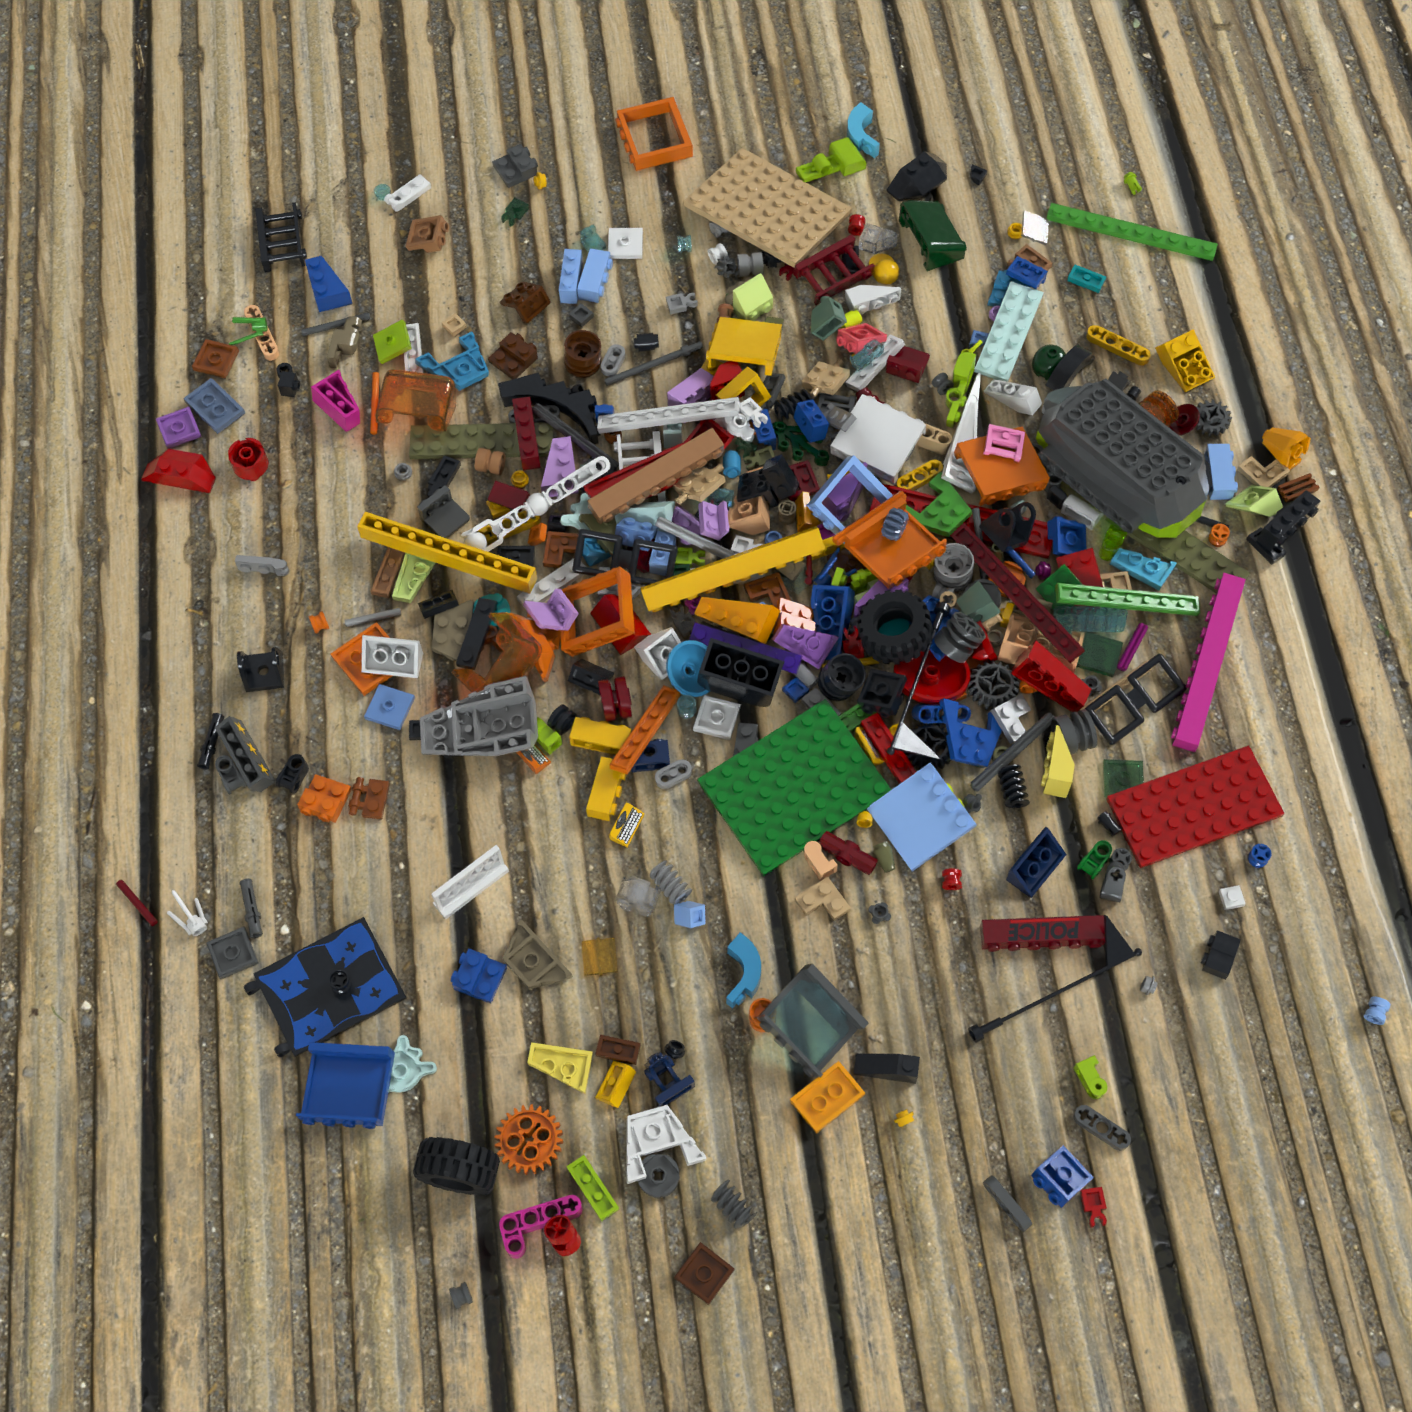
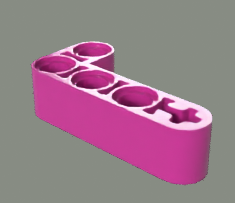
(539, 1211)

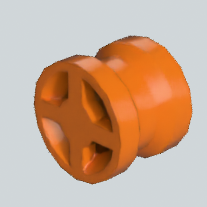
(1222, 532)
(318, 622)

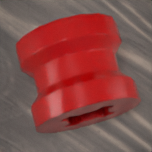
(856, 224)
(951, 879)

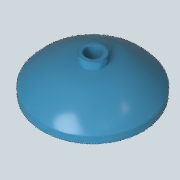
(686, 656)

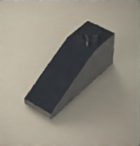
(888, 1066)

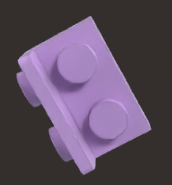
(713, 520)

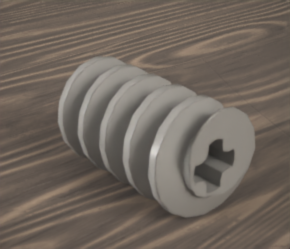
(670, 884)

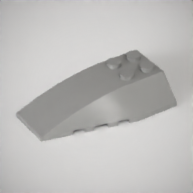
(485, 723)

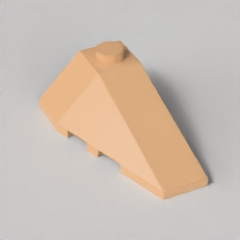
(750, 515)

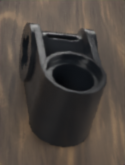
(292, 777)

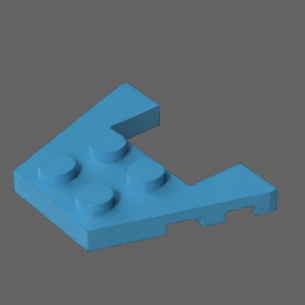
(462, 369)

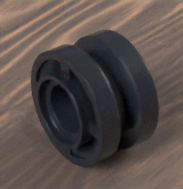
(561, 719)

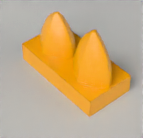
(803, 513)

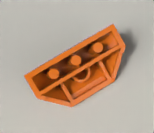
(547, 657)

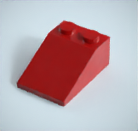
(1083, 566)

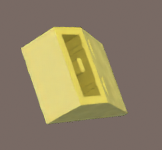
(1057, 766)

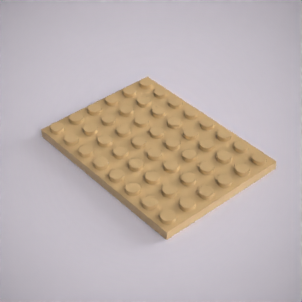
(768, 207)

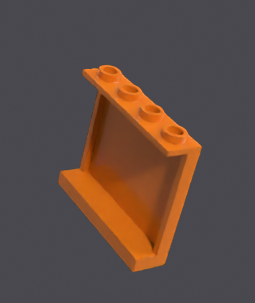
(999, 476)
(891, 559)

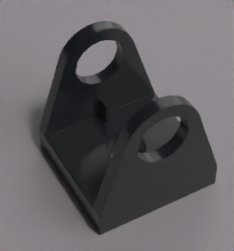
(1009, 529)
(250, 666)

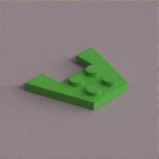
(945, 512)

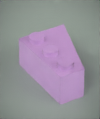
(559, 465)

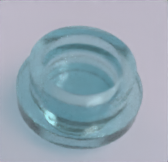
(381, 191)

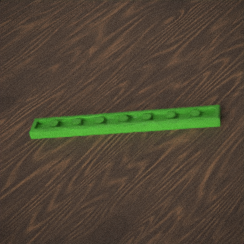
(1127, 599)

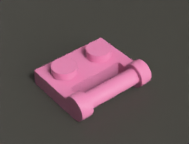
(1006, 438)

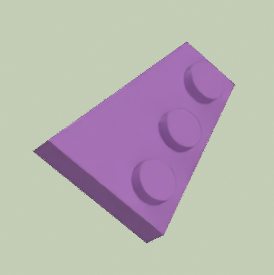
(810, 644)

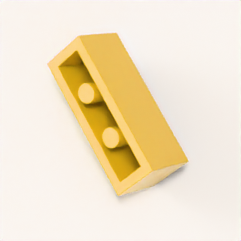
(598, 735)
(605, 791)

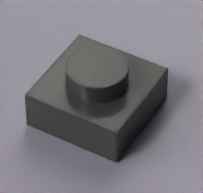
(581, 315)

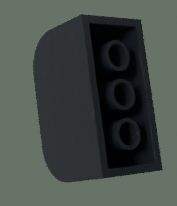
(739, 673)

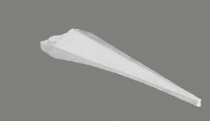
(955, 469)

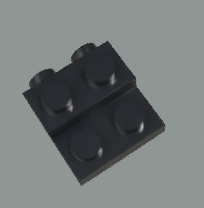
(882, 693)

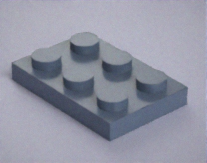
(214, 405)

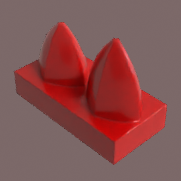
(985, 650)

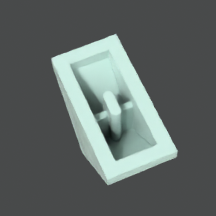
(672, 435)

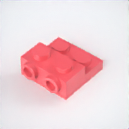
(857, 336)

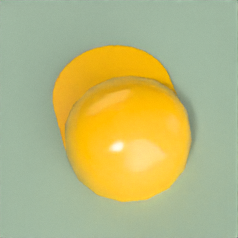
(885, 270)

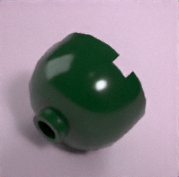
(1046, 360)

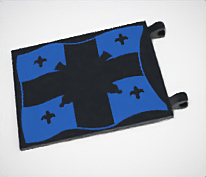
(303, 998)

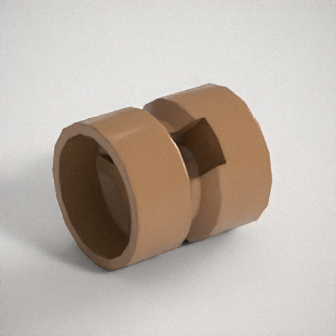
(490, 461)

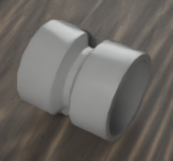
(750, 263)

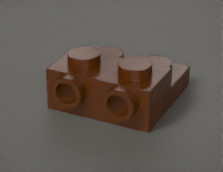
(513, 355)

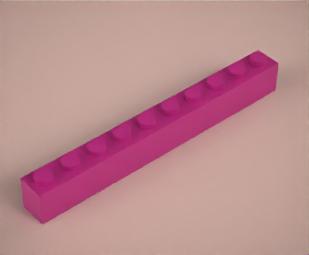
(1208, 663)

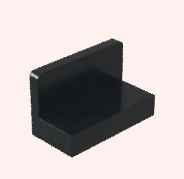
(588, 674)

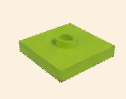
(392, 341)

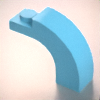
(858, 120)

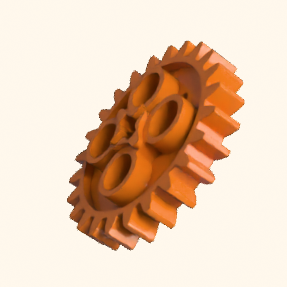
(545, 1149)

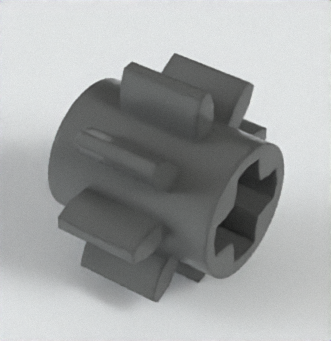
(726, 266)

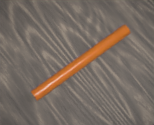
(374, 402)

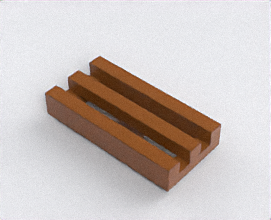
(1310, 482)

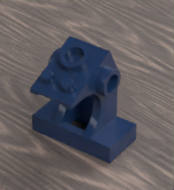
(656, 1066)

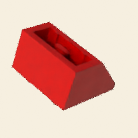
(725, 373)

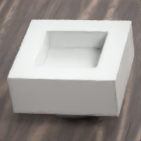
(1232, 897)

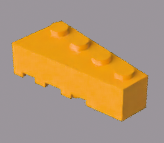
(743, 618)

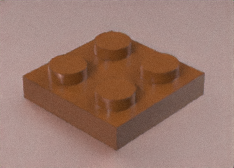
(215, 358)

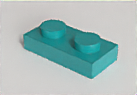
(1086, 278)

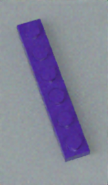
(704, 633)

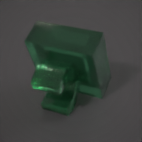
(746, 446)

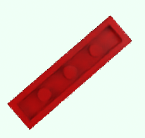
(882, 740)

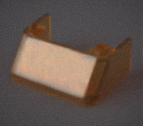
(515, 661)

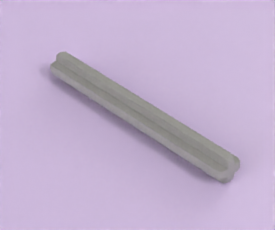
(693, 538)

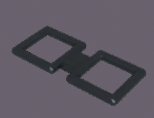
(622, 557)
(1136, 699)

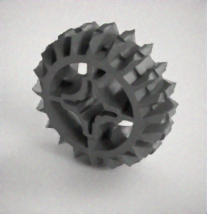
(981, 679)

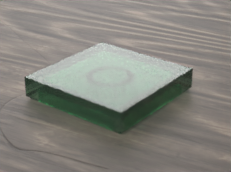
(1100, 654)
(1121, 775)

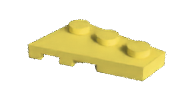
(562, 1063)

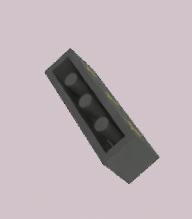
(245, 754)

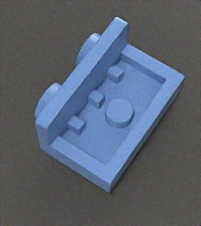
(631, 530)

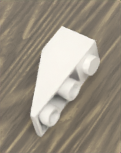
(870, 297)
(1016, 396)

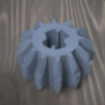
(895, 524)

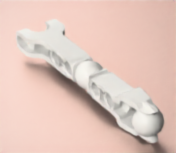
(536, 505)

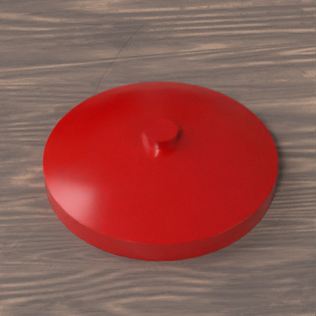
(937, 680)

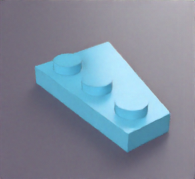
(1147, 570)

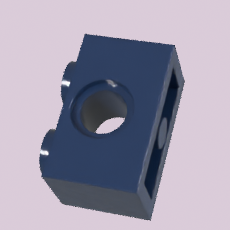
(655, 762)

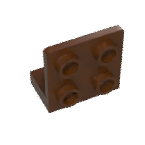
(527, 300)

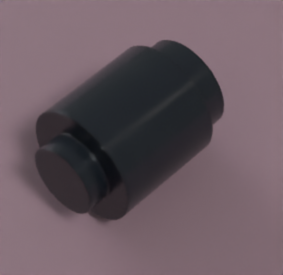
(646, 342)

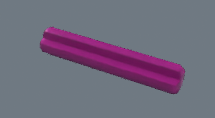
(1132, 647)

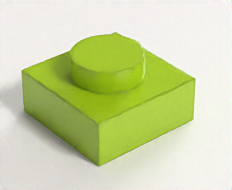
(839, 578)

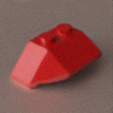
(180, 470)

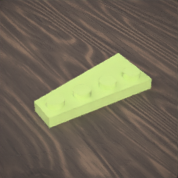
(411, 577)

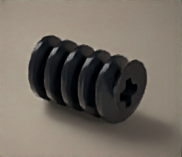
(788, 405)
(1012, 786)

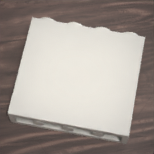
(879, 438)

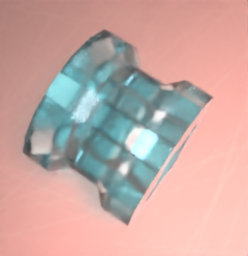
(684, 243)
(686, 701)

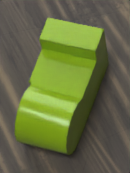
(547, 737)
(1090, 1079)

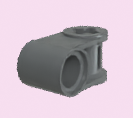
(231, 776)
(1113, 885)

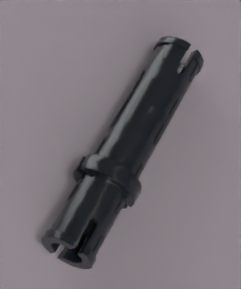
(208, 748)

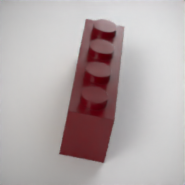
(526, 433)

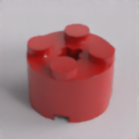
(248, 459)

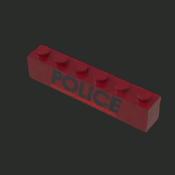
(1042, 932)

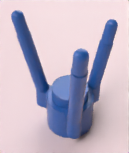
(823, 577)

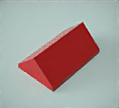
(608, 613)

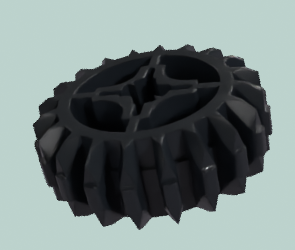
(936, 744)

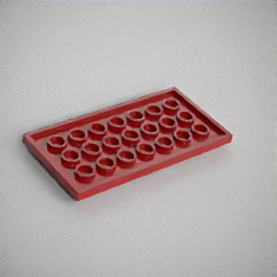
(1194, 806)

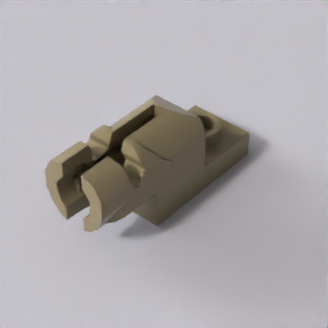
(344, 340)

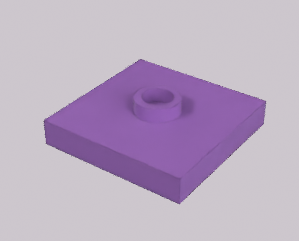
(178, 427)

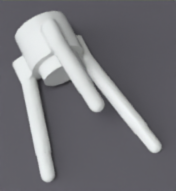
(195, 924)

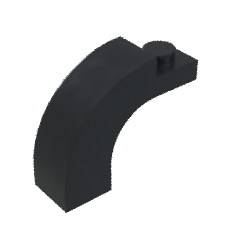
(1069, 367)

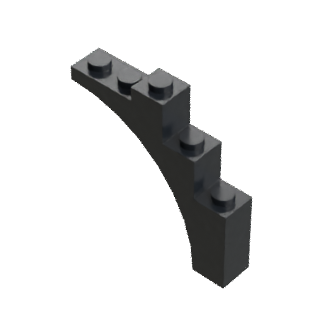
(577, 406)

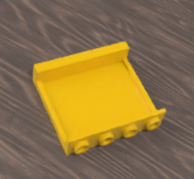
(745, 342)

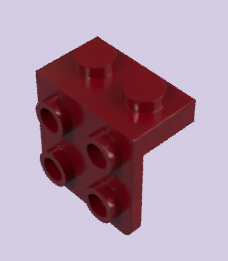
(908, 364)

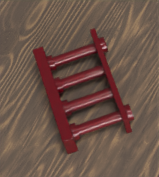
(832, 254)

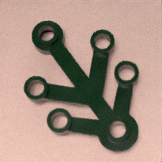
(782, 430)

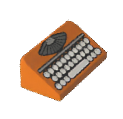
(534, 759)

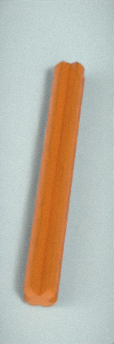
(839, 538)

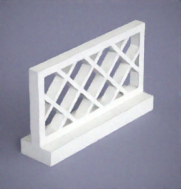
(469, 882)

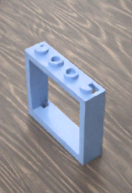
(862, 474)

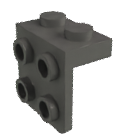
(442, 513)

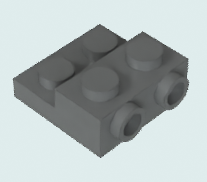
(516, 166)

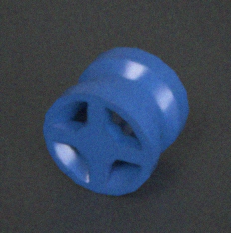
(1261, 851)

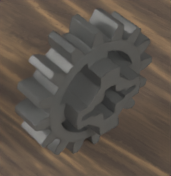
(1213, 418)

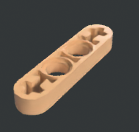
(263, 345)

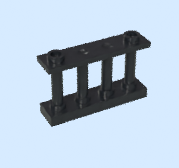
(264, 233)

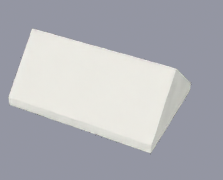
(391, 656)

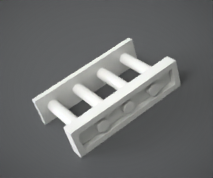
(653, 444)

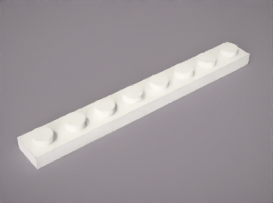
(668, 415)

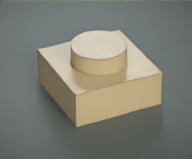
(454, 324)

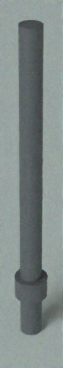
(683, 351)

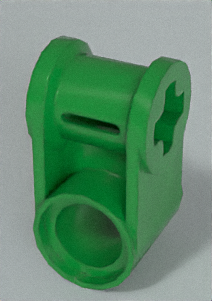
(1093, 861)

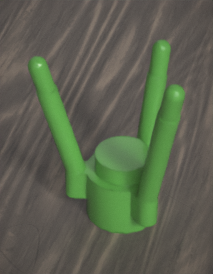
(258, 325)

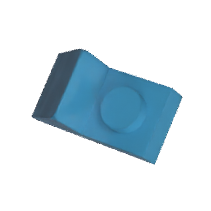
(593, 552)

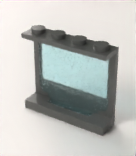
(811, 1020)

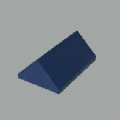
(1036, 863)

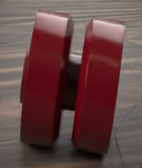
(617, 698)

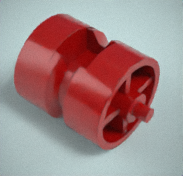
(562, 1235)

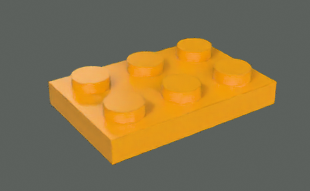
(827, 1097)

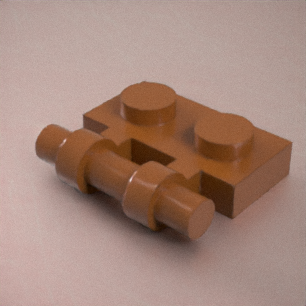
(375, 799)

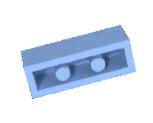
(594, 275)
(570, 276)
(1222, 471)

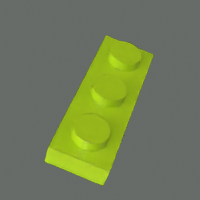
(592, 1188)

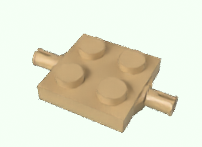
(825, 378)
(699, 484)

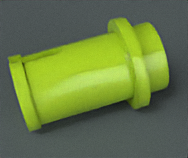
(1131, 181)

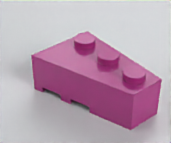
(336, 401)

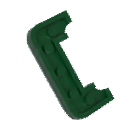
(933, 232)

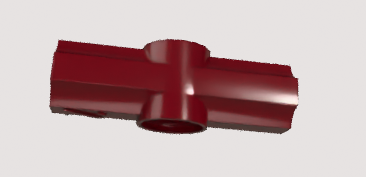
(848, 853)

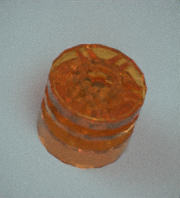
(1161, 407)

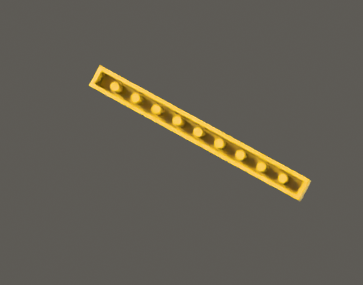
(447, 552)
(733, 568)

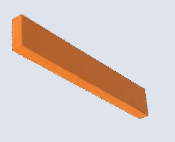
(645, 730)

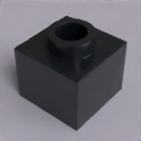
(288, 384)

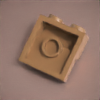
(427, 234)

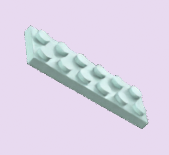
(1008, 332)

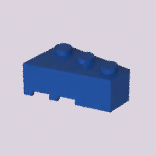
(326, 285)

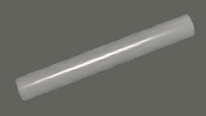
(372, 617)

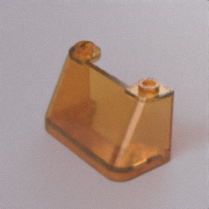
(417, 396)

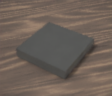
(232, 953)

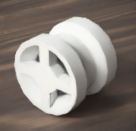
(717, 253)

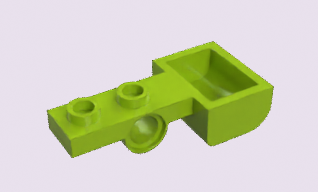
(842, 158)
(961, 378)

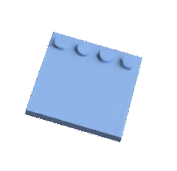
(921, 816)

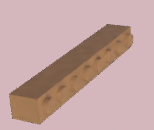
(656, 476)

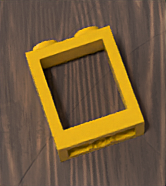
(741, 382)

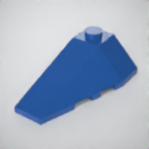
(832, 612)

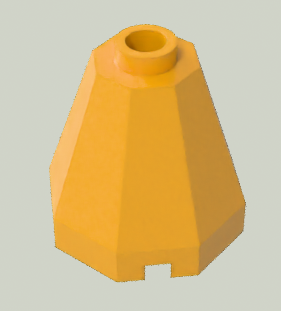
(1286, 445)

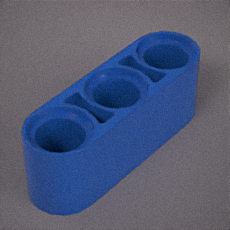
(932, 713)

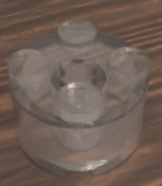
(637, 895)

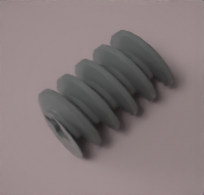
(732, 1205)

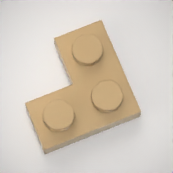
(1263, 476)
(823, 894)

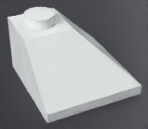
(655, 650)

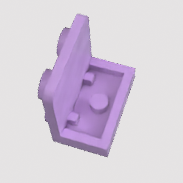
(555, 614)

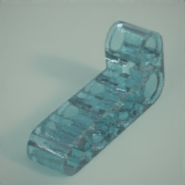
(1091, 618)

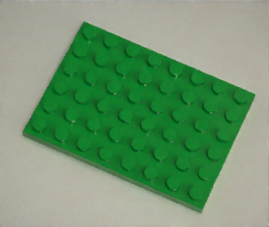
(794, 786)

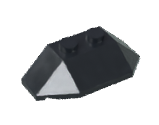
(918, 177)

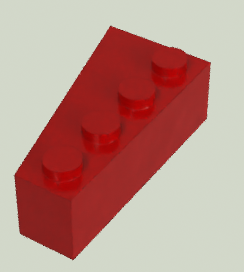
(1051, 677)

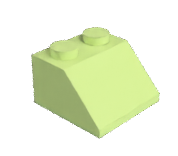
(752, 299)

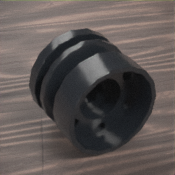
(847, 670)

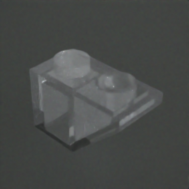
(877, 239)

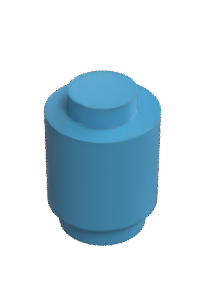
(731, 464)

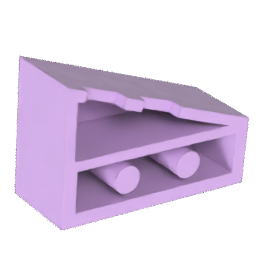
(691, 390)

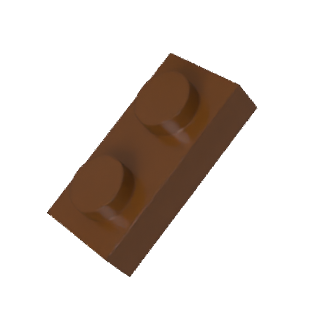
(618, 1049)

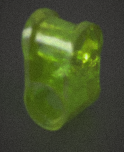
(1113, 540)

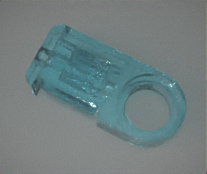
(866, 355)

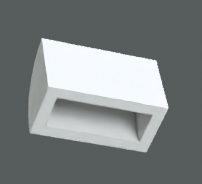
(1081, 511)

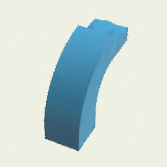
(748, 957)

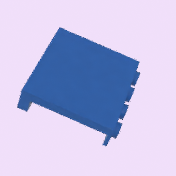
(347, 1085)

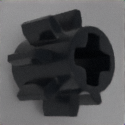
(769, 260)

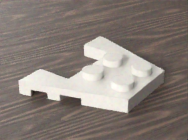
(655, 1132)

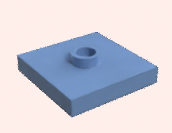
(389, 707)

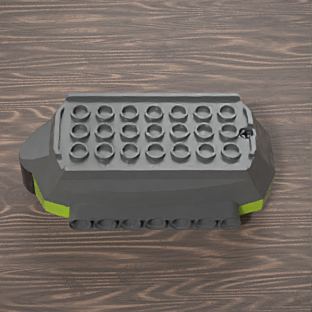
(1122, 459)

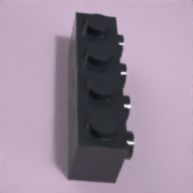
(1288, 521)

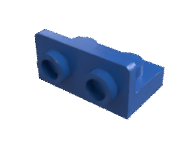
(1027, 272)
(765, 433)

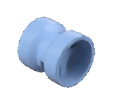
(1377, 1010)

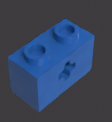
(811, 420)

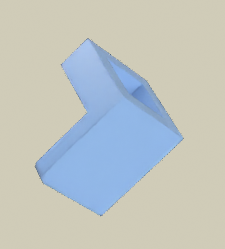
(689, 914)

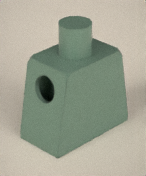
(827, 318)
(977, 603)

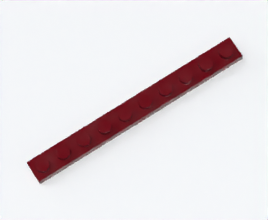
(1019, 594)

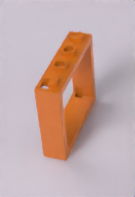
(660, 156)
(610, 633)

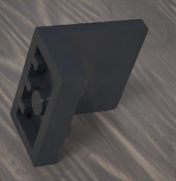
(755, 485)

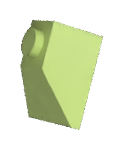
(1257, 500)

